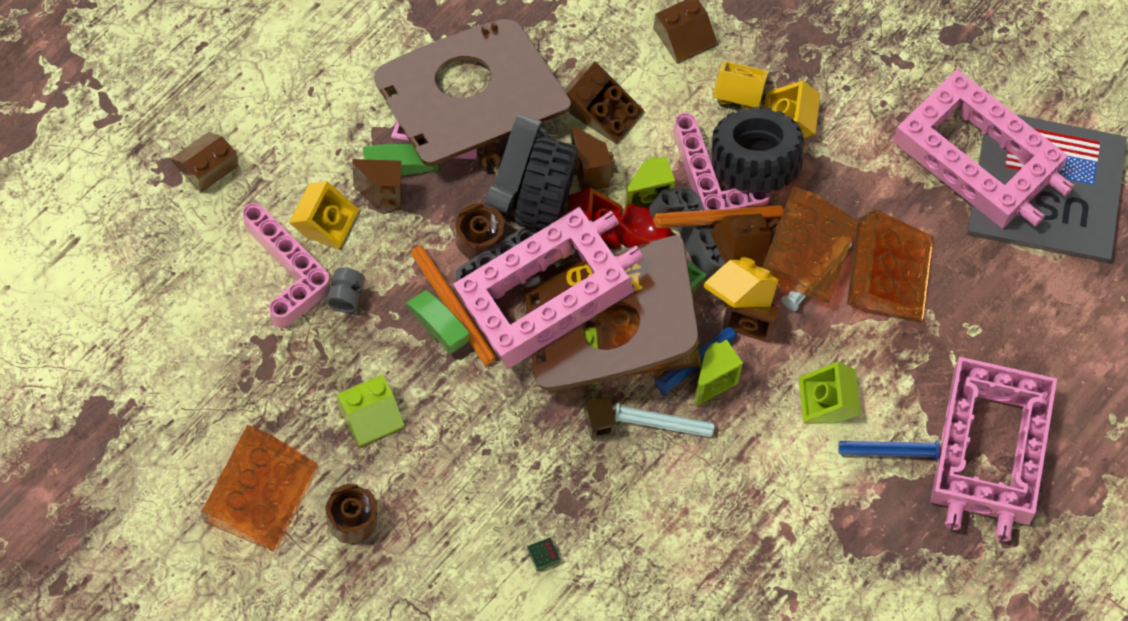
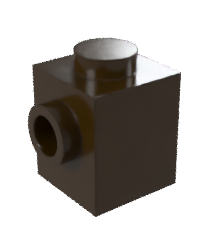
(600, 417)

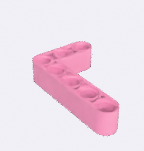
(706, 177)
(290, 262)

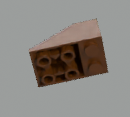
(602, 102)

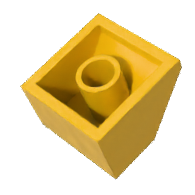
(740, 85)
(798, 102)
(324, 214)
(743, 284)

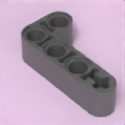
(509, 180)
(697, 237)
(494, 252)

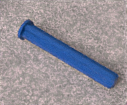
(675, 376)
(889, 448)

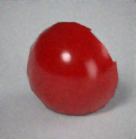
(638, 228)

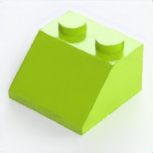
(649, 181)
(719, 371)
(829, 394)
(370, 410)

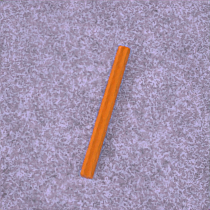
(708, 217)
(452, 303)

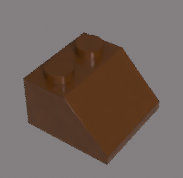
(685, 29)
(206, 160)
(593, 161)
(379, 182)
(742, 237)
(752, 321)

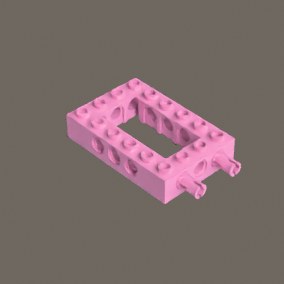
(967, 178)
(564, 312)
(961, 493)

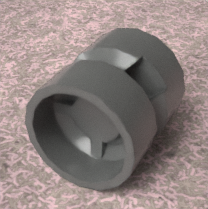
(345, 290)

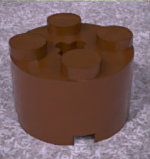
(478, 229)
(353, 527)

